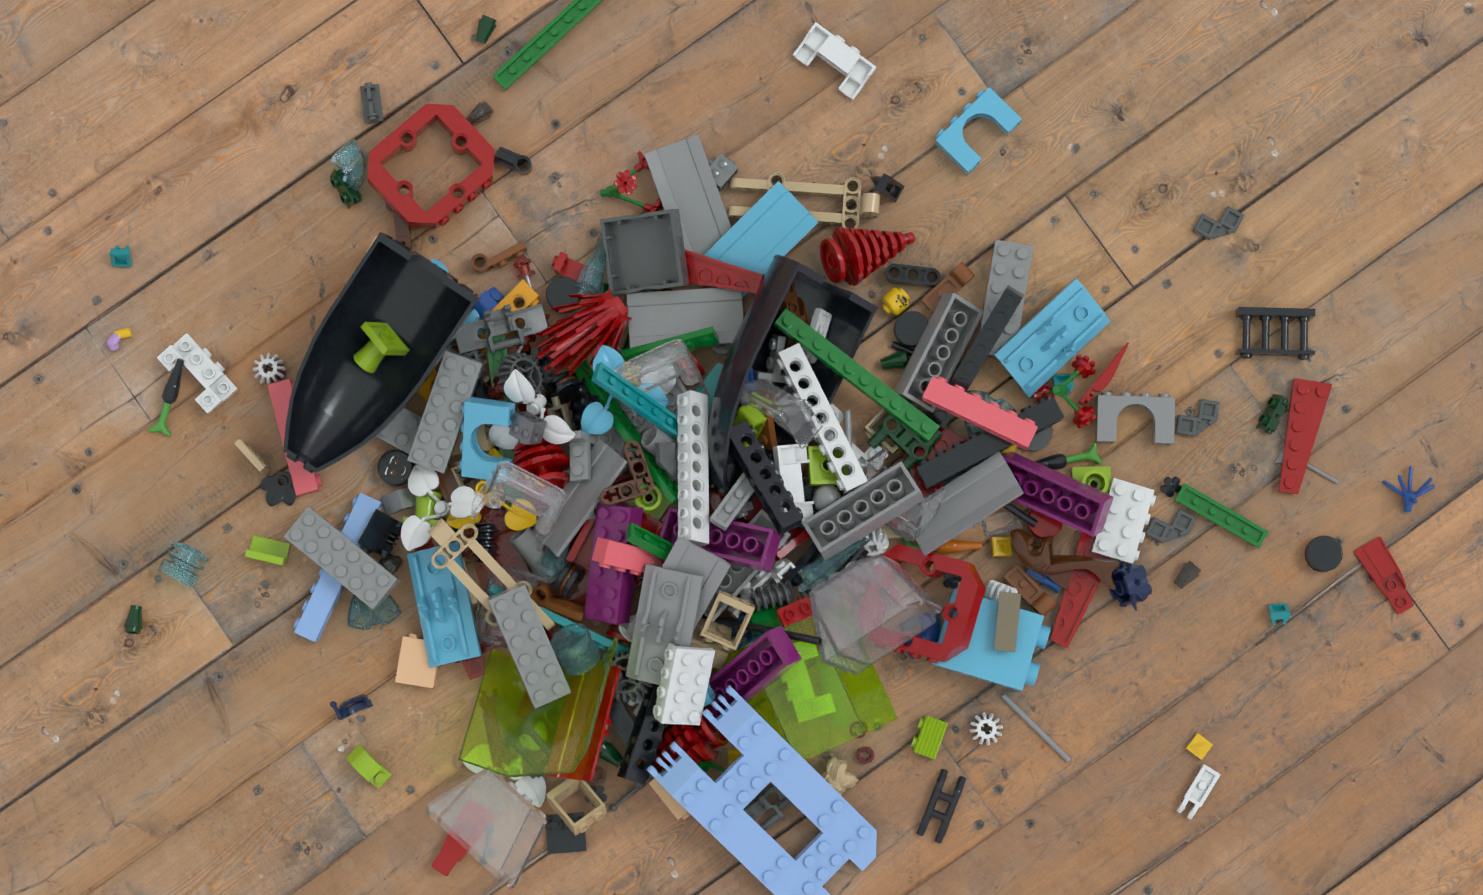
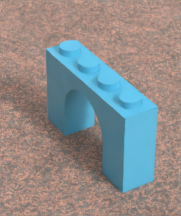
(988, 106)
(480, 411)

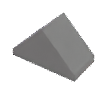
(399, 501)

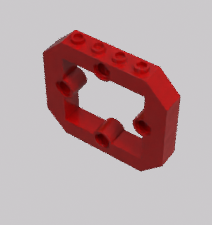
(459, 129)
(966, 603)

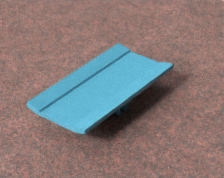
(764, 231)
(1052, 337)
(443, 609)

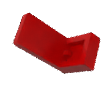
(566, 267)
(795, 612)

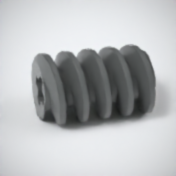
(772, 595)

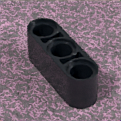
(903, 278)

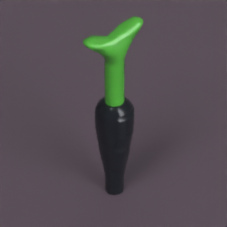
(169, 396)
(1059, 461)

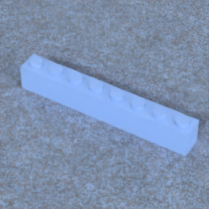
(328, 589)

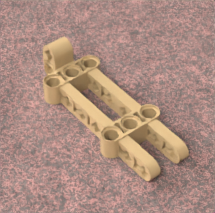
(866, 205)
(444, 535)

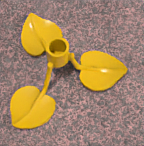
(516, 518)

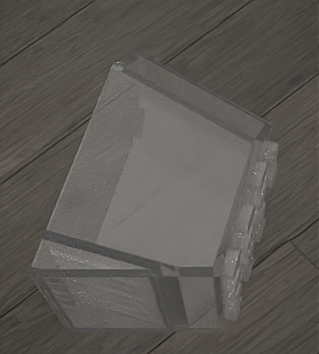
(869, 612)
(491, 823)

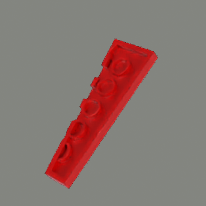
(720, 274)
(1304, 418)
(1077, 596)

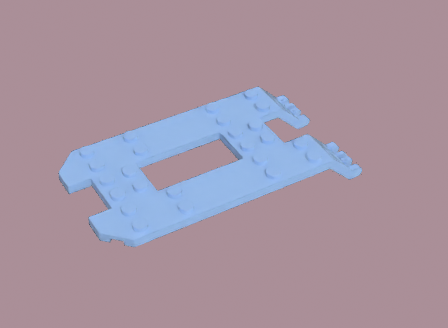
(763, 760)

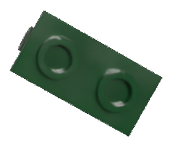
(347, 194)
(1275, 405)

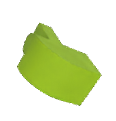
(368, 766)

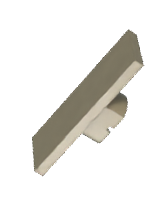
(1007, 621)

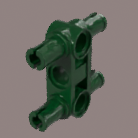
(905, 440)

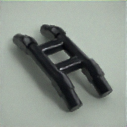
(951, 799)

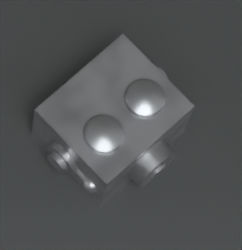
(722, 170)
(527, 428)

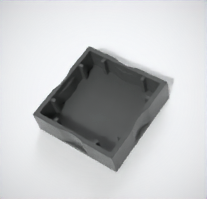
(644, 251)

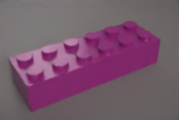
(1059, 495)
(738, 545)
(609, 589)
(755, 667)

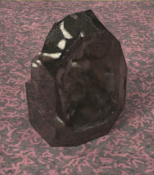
(391, 563)

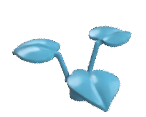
(595, 417)

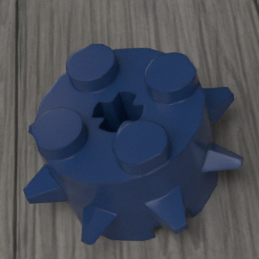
(1130, 584)

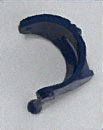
(343, 712)

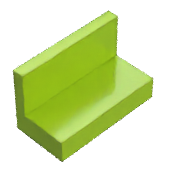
(268, 550)

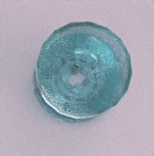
(183, 564)
(575, 649)

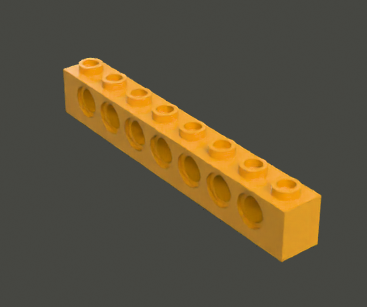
(521, 290)

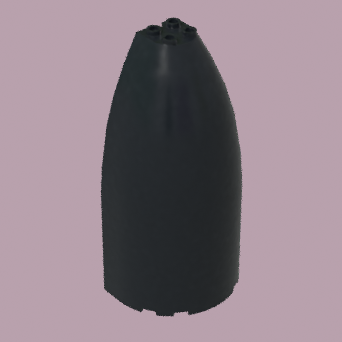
(751, 349)
(337, 402)

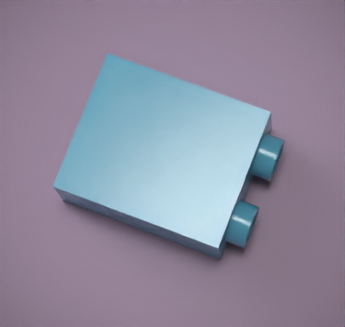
(995, 666)

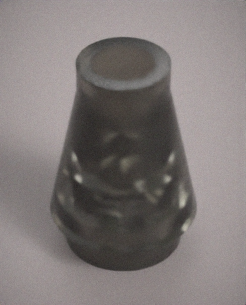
(480, 113)
(1187, 574)

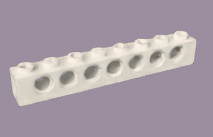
(693, 468)
(857, 478)

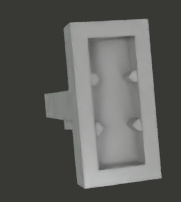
(773, 373)
(581, 456)

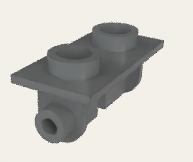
(371, 103)

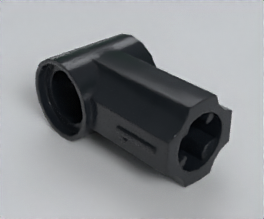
(512, 160)

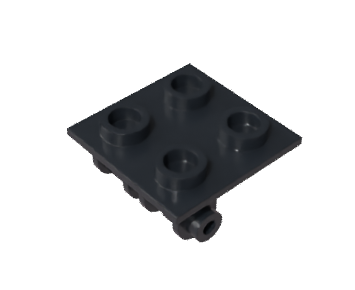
(580, 402)
(381, 533)
(561, 838)

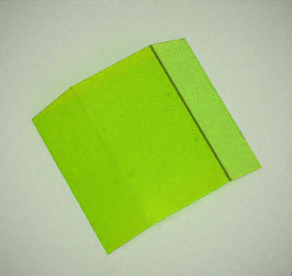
(818, 703)
(525, 741)

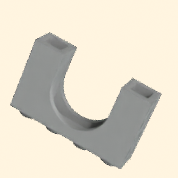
(1159, 408)

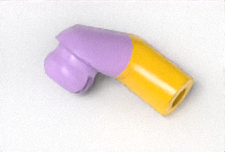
(116, 336)

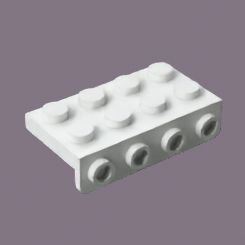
(1125, 521)
(683, 685)

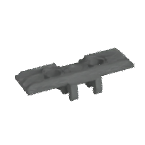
(499, 323)
(761, 804)

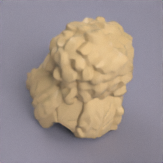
(838, 776)

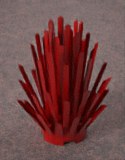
(594, 326)

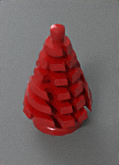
(860, 252)
(542, 459)
(695, 740)

